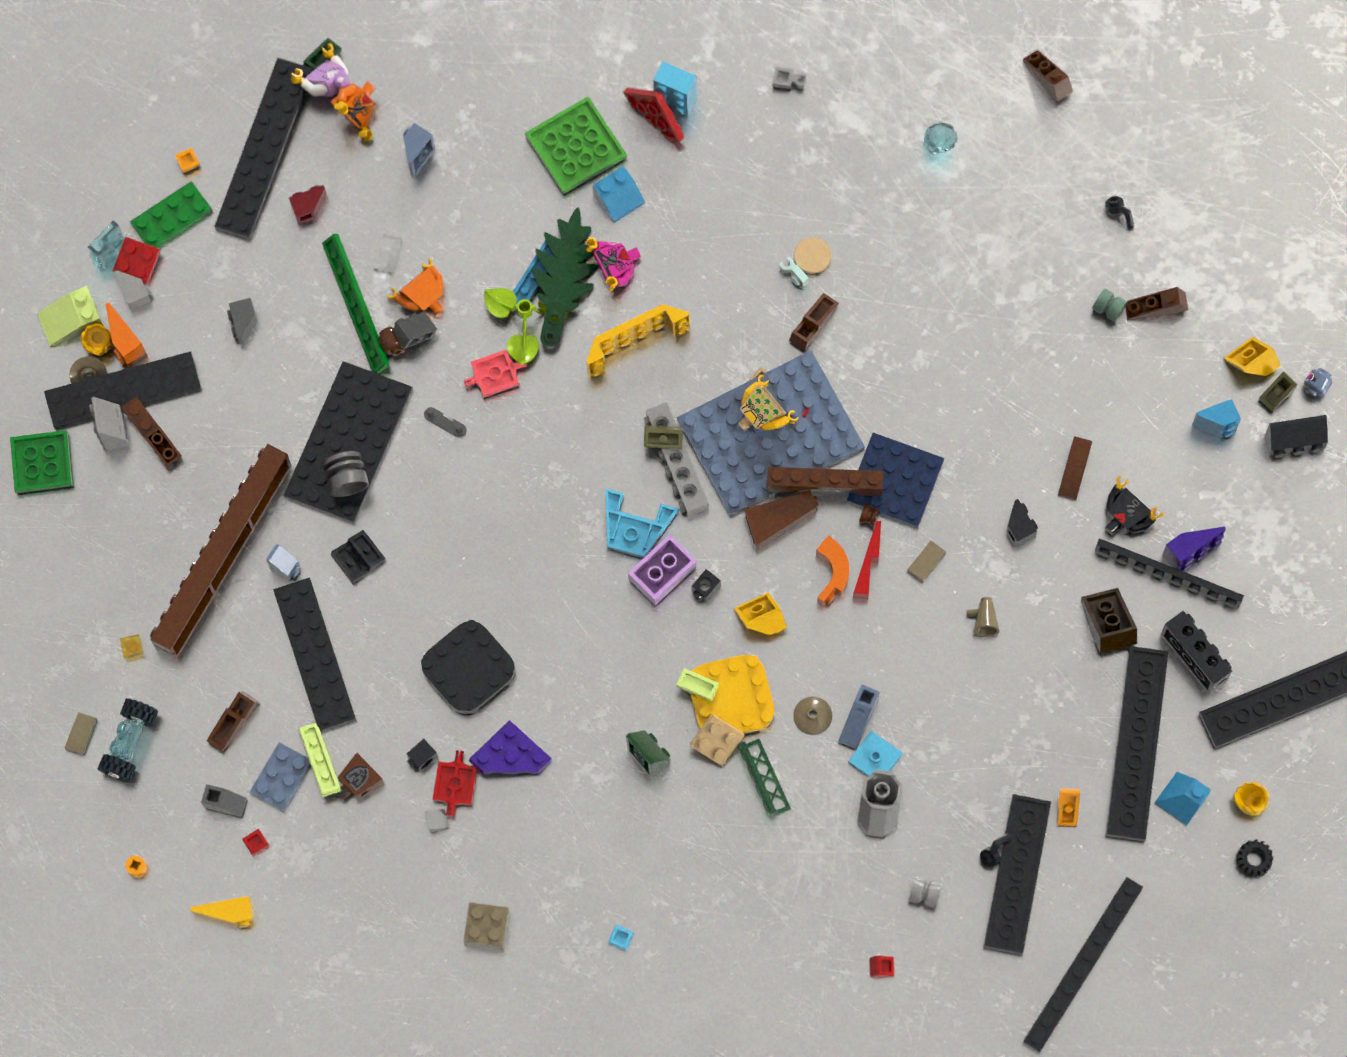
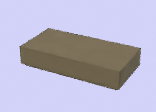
(926, 561)
(80, 733)

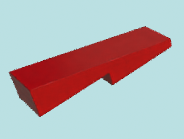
(872, 556)

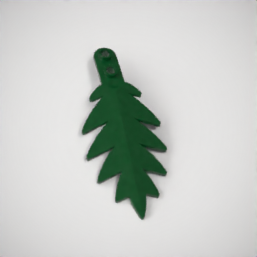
(563, 272)

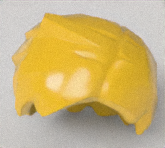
(96, 339)
(1251, 798)

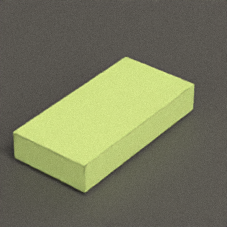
(697, 685)

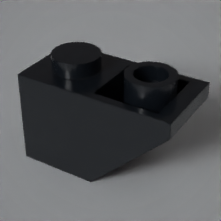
(1020, 526)

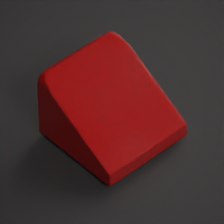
(881, 966)

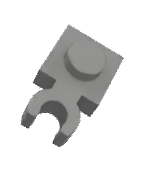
(784, 78)

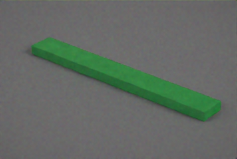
(355, 303)

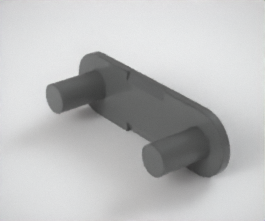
(445, 422)

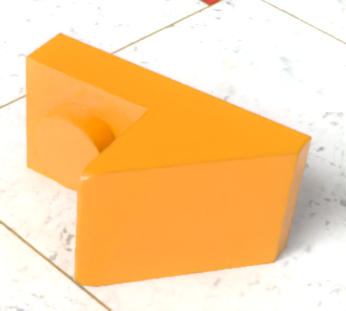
(1068, 807)

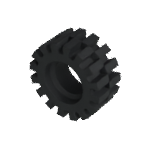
(1259, 847)

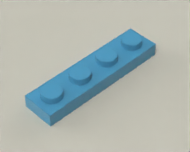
(528, 285)

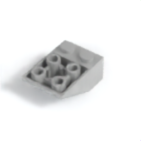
(109, 424)

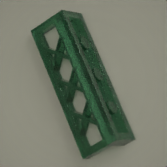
(757, 778)

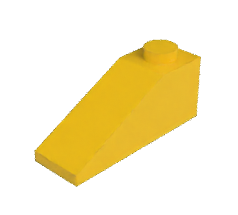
(232, 912)

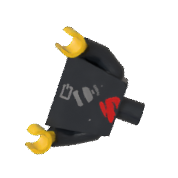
(1127, 511)

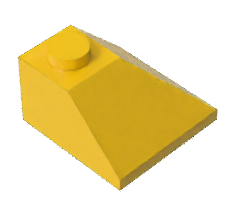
(1254, 358)
(762, 615)

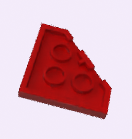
(657, 112)

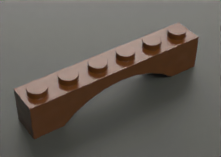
(854, 481)

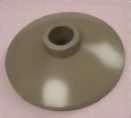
(80, 366)
(809, 724)

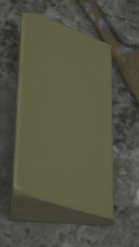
(663, 437)

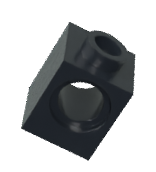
(705, 578)
(421, 755)

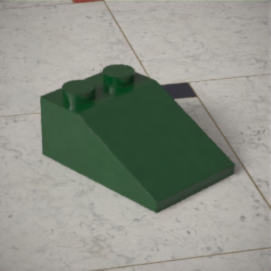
(647, 752)

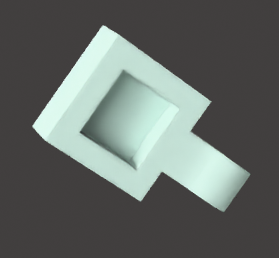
(797, 275)

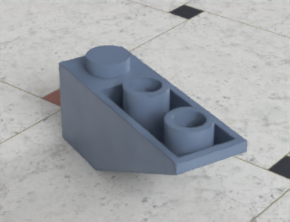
(859, 716)

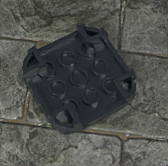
(468, 667)

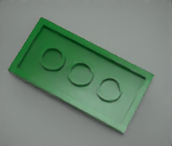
(171, 216)

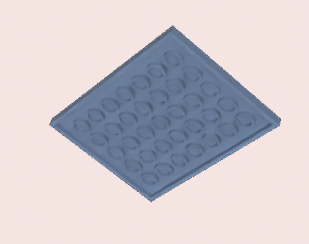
(740, 459)

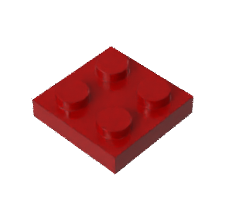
(137, 259)

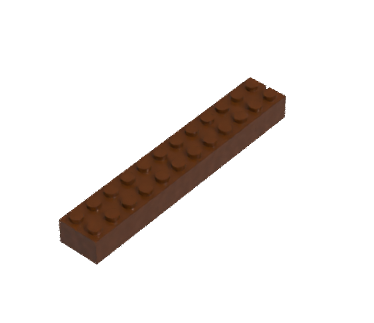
(221, 551)

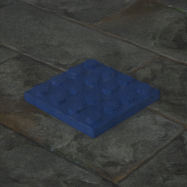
(907, 479)

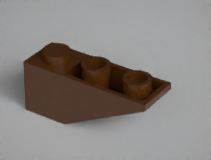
(1049, 75)
(1157, 304)

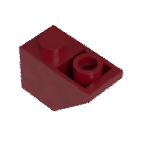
(307, 204)

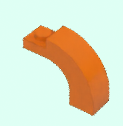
(836, 558)

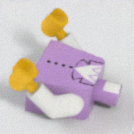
(325, 79)

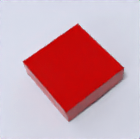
(255, 842)

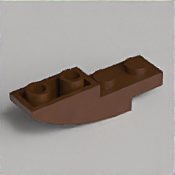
(151, 432)

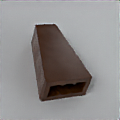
(778, 516)

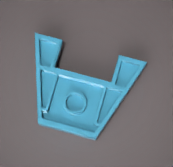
(633, 533)

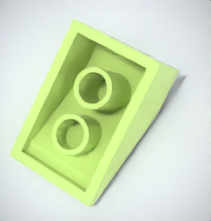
(69, 316)

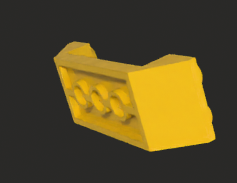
(638, 327)

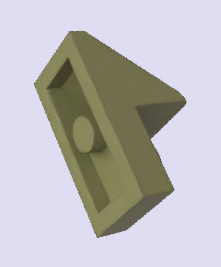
(1278, 391)

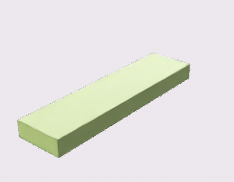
(319, 759)

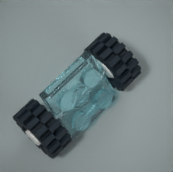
(126, 739)

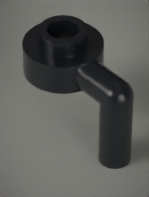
(1116, 205)
(990, 855)

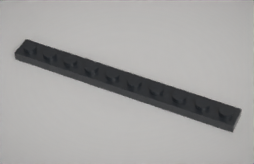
(1082, 965)

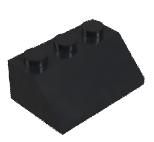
(1297, 436)

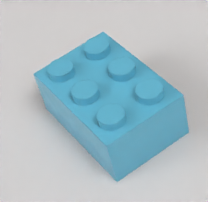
(677, 87)

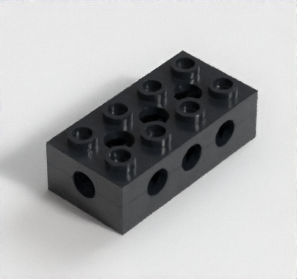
(1188, 647)

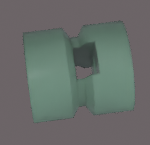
(1109, 304)

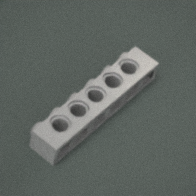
(691, 505)

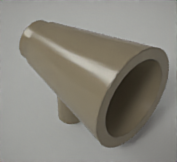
(986, 620)

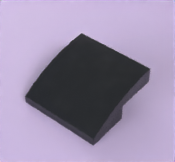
(358, 556)

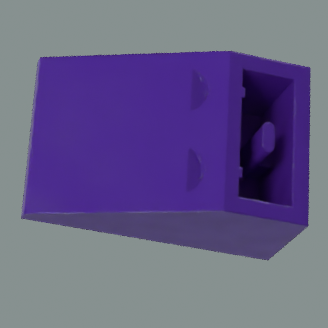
(1192, 545)

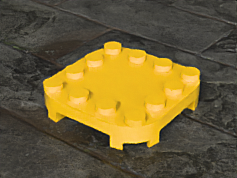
(742, 694)

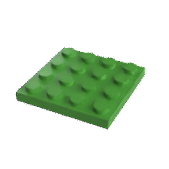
(576, 145)

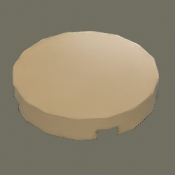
(812, 255)

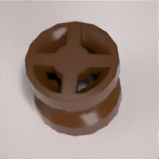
(869, 515)

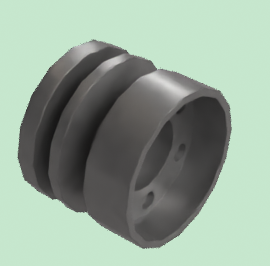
(345, 474)

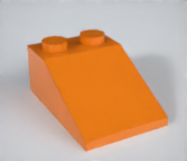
(127, 346)

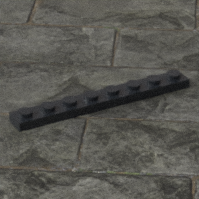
(1175, 575)

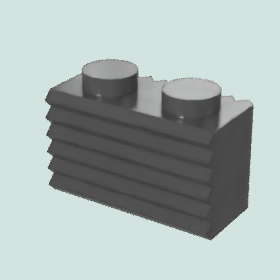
(414, 329)

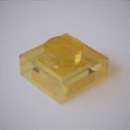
(131, 646)

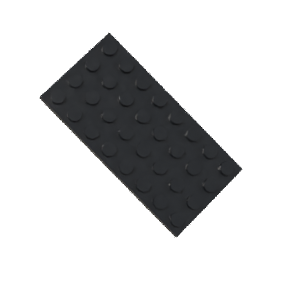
(355, 417)

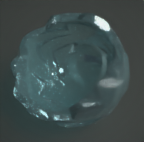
(940, 138)

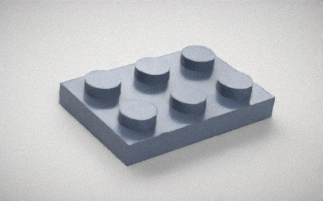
(281, 777)

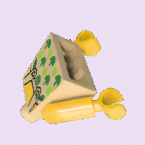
(762, 409)

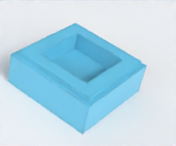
(620, 937)

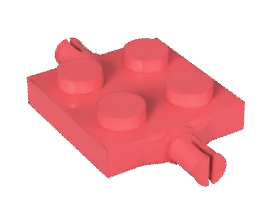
(494, 373)

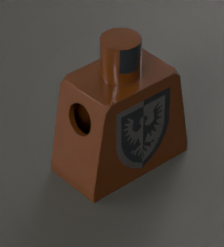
(358, 779)

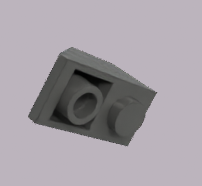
(243, 317)
(223, 800)

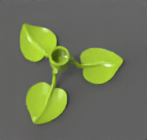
(499, 304)

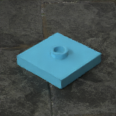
(875, 755)

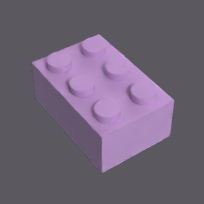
(662, 569)

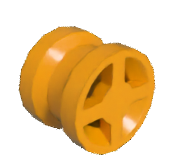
(137, 870)

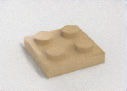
(717, 739)

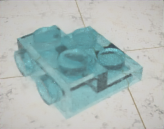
(103, 246)

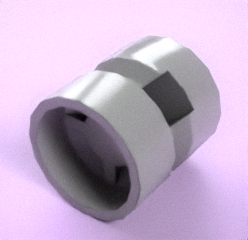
(925, 892)

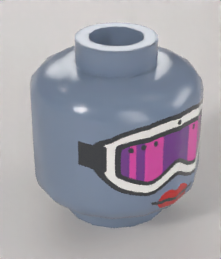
(1318, 382)

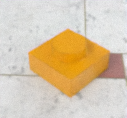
(187, 160)

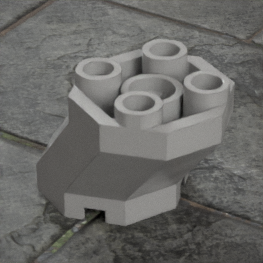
(879, 803)

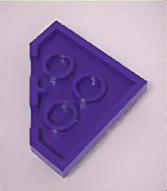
(510, 753)

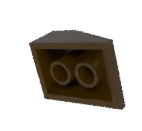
(1109, 620)

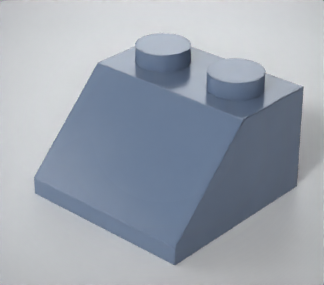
(418, 146)

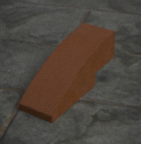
(813, 321)
(1075, 468)
(232, 720)

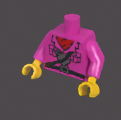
(613, 261)

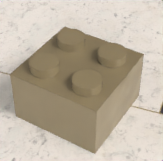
(486, 926)

